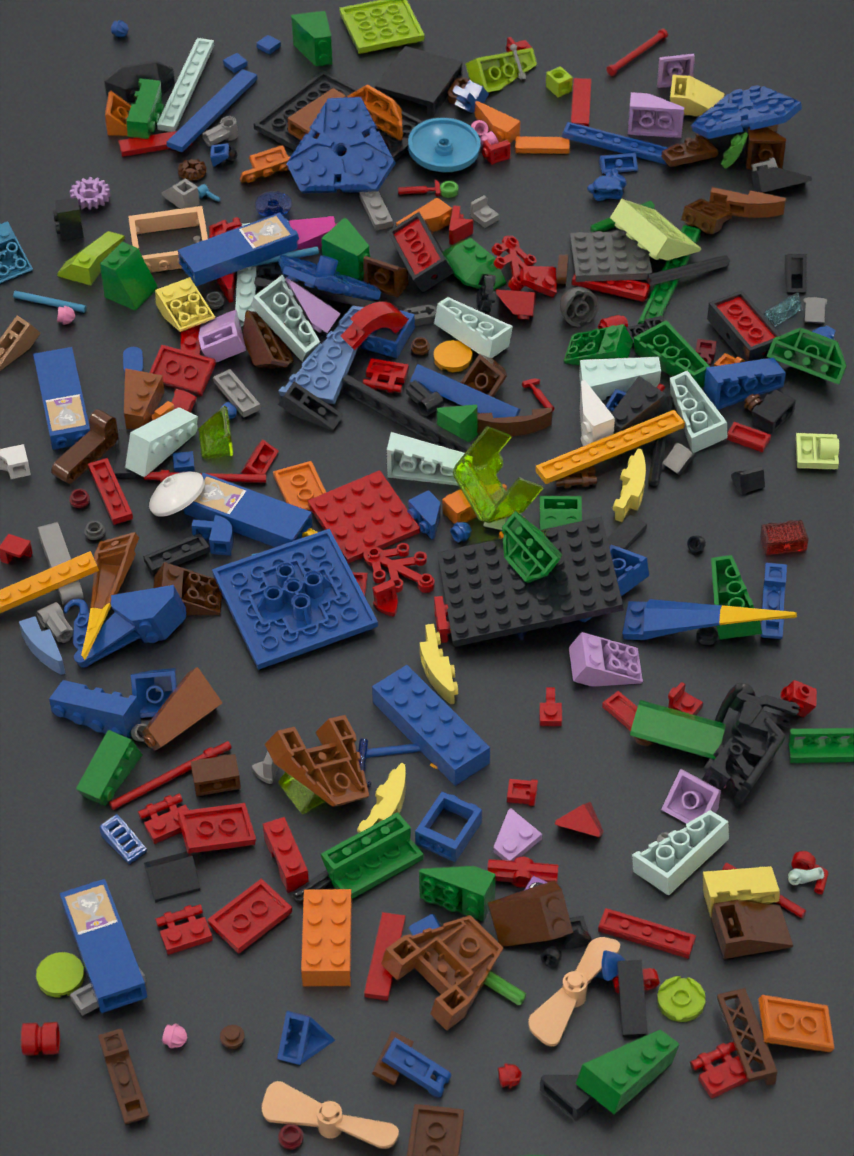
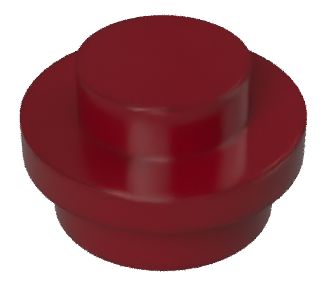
(79, 498)
(290, 1136)

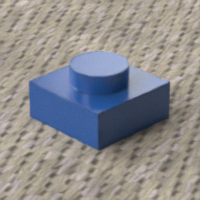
(183, 462)

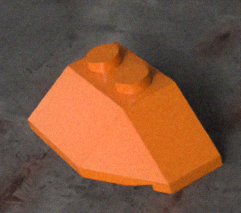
(382, 109)

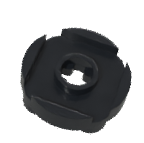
(486, 295)

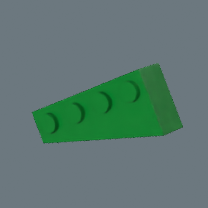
(673, 352)
(731, 591)
(627, 1070)

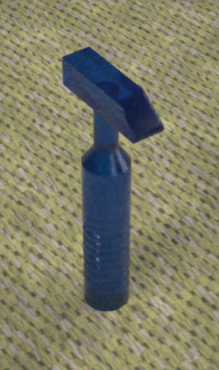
(363, 744)

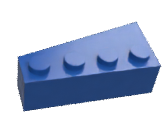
(736, 381)
(629, 569)
(96, 708)

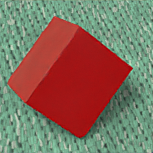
(16, 547)

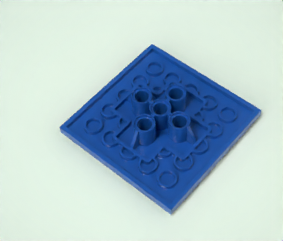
(294, 598)

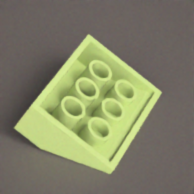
(652, 231)

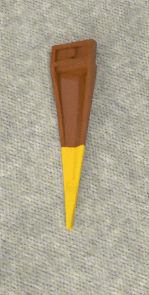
(113, 561)

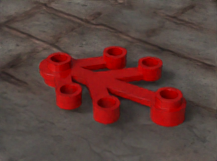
(511, 245)
(377, 556)

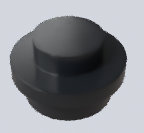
(707, 635)

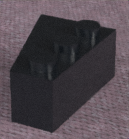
(639, 404)

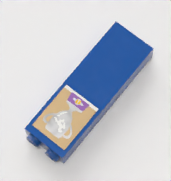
(238, 249)
(61, 397)
(250, 512)
(103, 945)

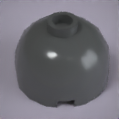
(578, 306)

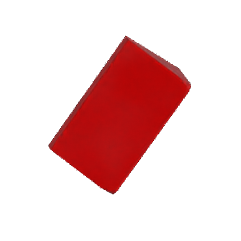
(260, 459)

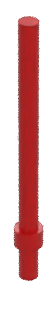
(250, 478)
(166, 777)

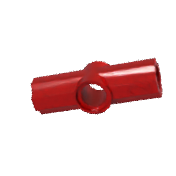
(522, 870)

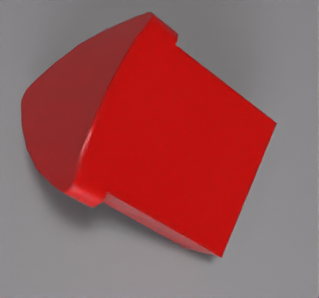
(183, 400)
(386, 598)
(522, 791)

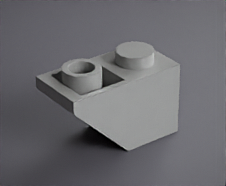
(182, 194)

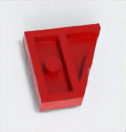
(539, 279)

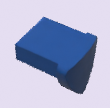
(609, 965)

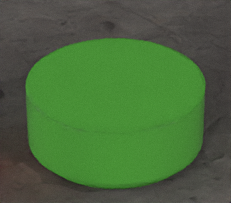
(449, 189)

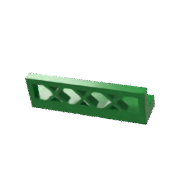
(821, 750)

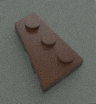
(692, 150)

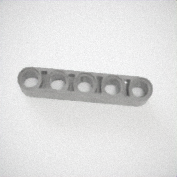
(57, 553)

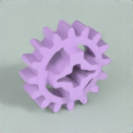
(90, 192)

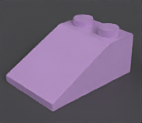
(654, 116)
(315, 310)

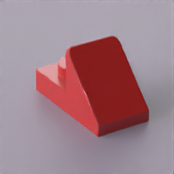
(459, 227)

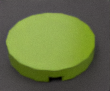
(60, 974)
(681, 999)

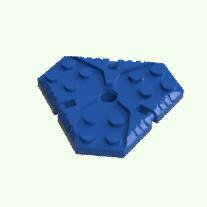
(744, 109)
(340, 129)
(326, 277)

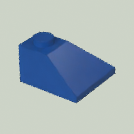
(153, 689)

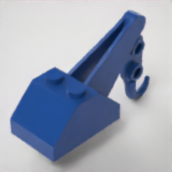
(138, 614)

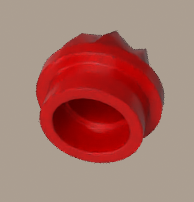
(509, 1075)

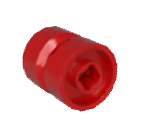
(40, 1038)

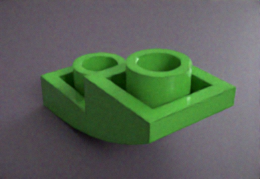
(735, 149)

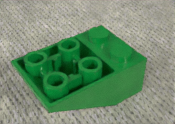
(602, 343)
(559, 511)
(459, 889)

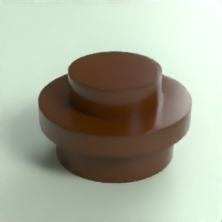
(420, 346)
(751, 401)
(232, 1036)

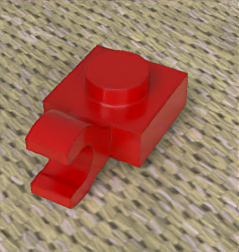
(550, 711)

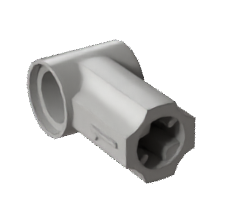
(225, 131)
(54, 619)

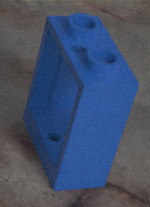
(390, 347)
(439, 843)

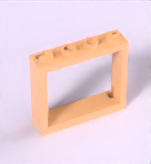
(166, 221)

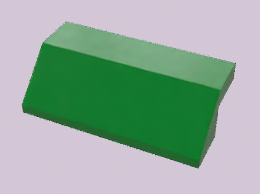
(677, 729)
(372, 856)

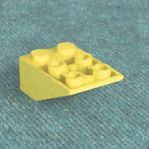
(693, 95)
(183, 305)

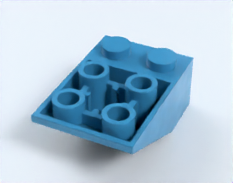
(12, 257)

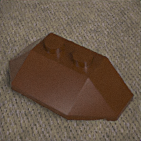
(264, 344)

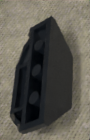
(125, 79)

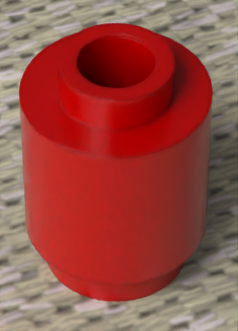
(613, 321)

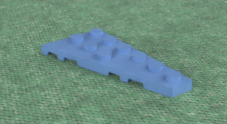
(327, 365)

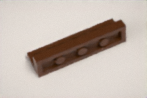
(752, 1033)

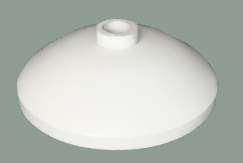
(176, 493)

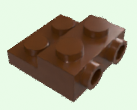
(705, 215)

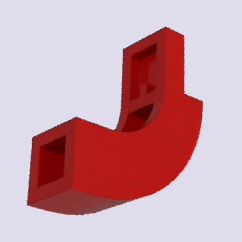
(372, 318)

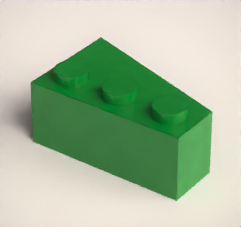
(109, 768)

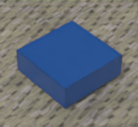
(268, 44)
(235, 62)

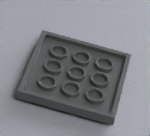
(608, 257)

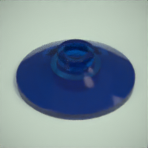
(273, 203)

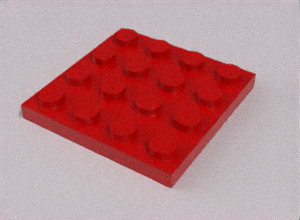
(364, 515)

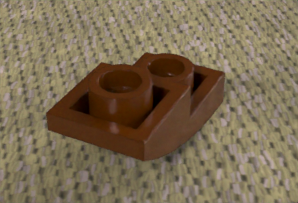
(383, 1070)

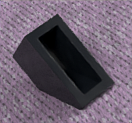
(796, 272)
(567, 1094)

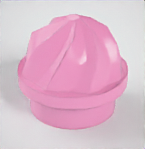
(480, 127)
(490, 137)
(65, 315)
(174, 1036)

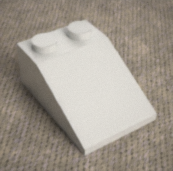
(594, 416)

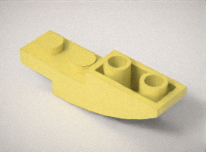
(632, 486)
(438, 667)
(389, 798)

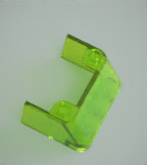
(480, 484)

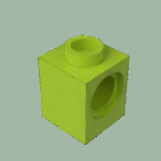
(559, 81)

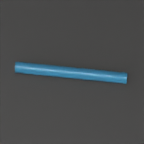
(296, 254)
(49, 301)

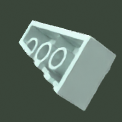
(286, 318)
(473, 328)
(619, 373)
(702, 420)
(159, 439)
(420, 460)
(682, 852)

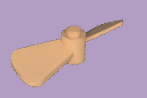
(553, 1016)
(290, 1106)

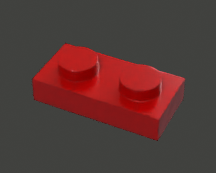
(441, 613)

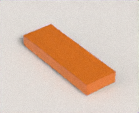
(551, 145)

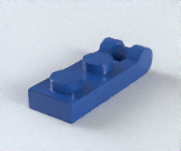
(416, 1067)

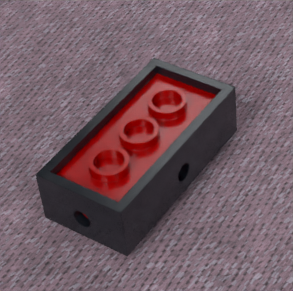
(420, 252)
(742, 326)

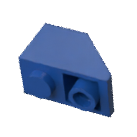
(426, 512)

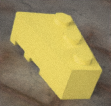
(740, 884)

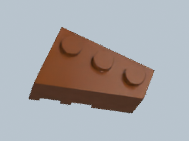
(141, 397)

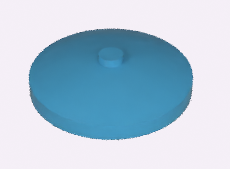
(444, 144)

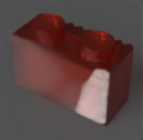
(784, 537)

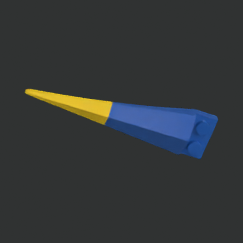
(664, 617)

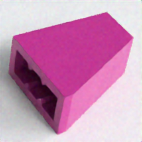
(311, 231)

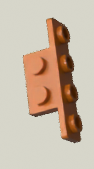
(266, 163)

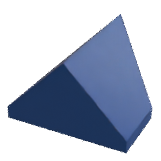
(301, 1038)

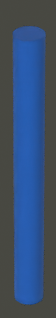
(392, 750)

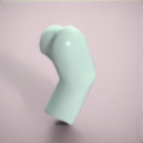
(802, 876)

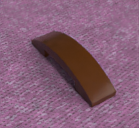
(516, 425)
(123, 1076)

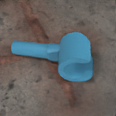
(203, 190)

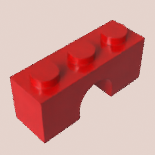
(288, 857)

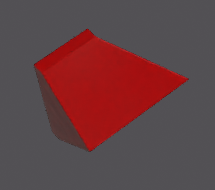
(582, 820)

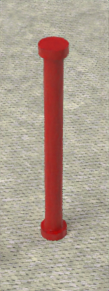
(612, 69)

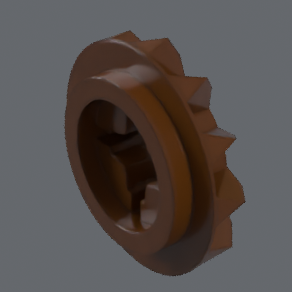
(191, 174)

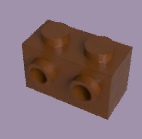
(215, 775)

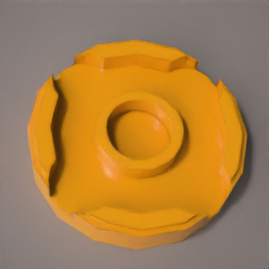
(452, 356)

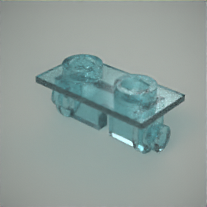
(784, 309)

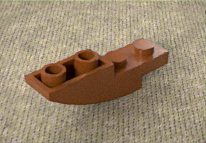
(751, 205)

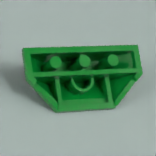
(471, 261)
(810, 354)
(528, 549)

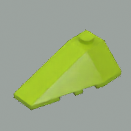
(500, 69)
(85, 265)

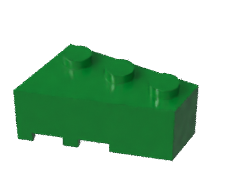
(146, 110)

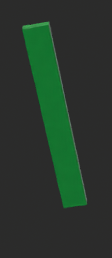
(664, 291)

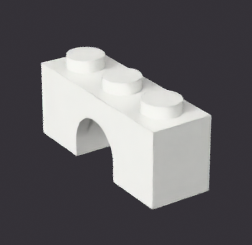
(14, 461)

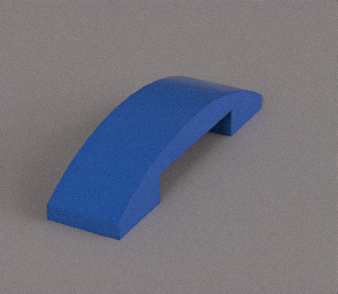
(773, 598)

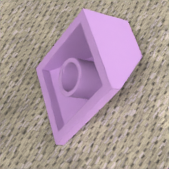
(674, 66)

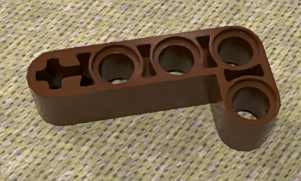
(88, 449)

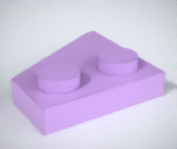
(515, 837)

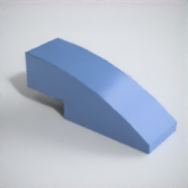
(42, 644)

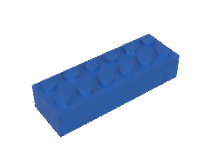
(431, 725)

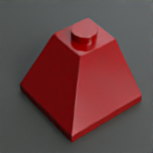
(518, 302)

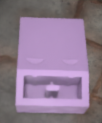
(222, 337)
(604, 662)

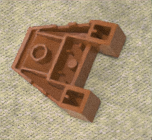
(326, 770)
(451, 959)

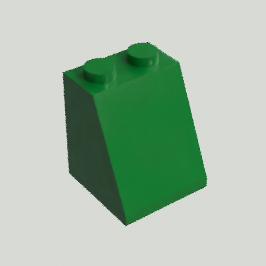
(313, 37)
(347, 247)
(127, 277)

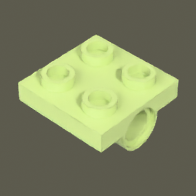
(817, 451)

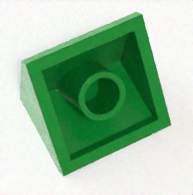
(459, 421)

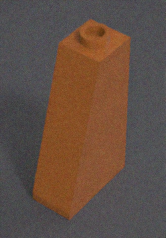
(301, 120)
(183, 708)

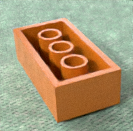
(327, 937)

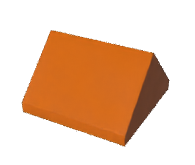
(116, 115)

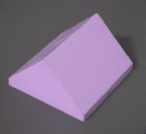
(691, 797)

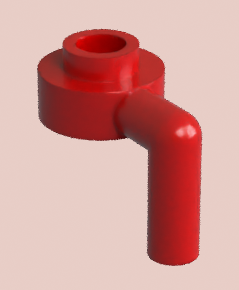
(807, 861)

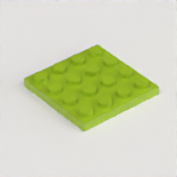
(381, 24)

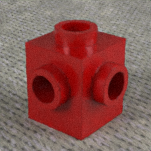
(801, 694)

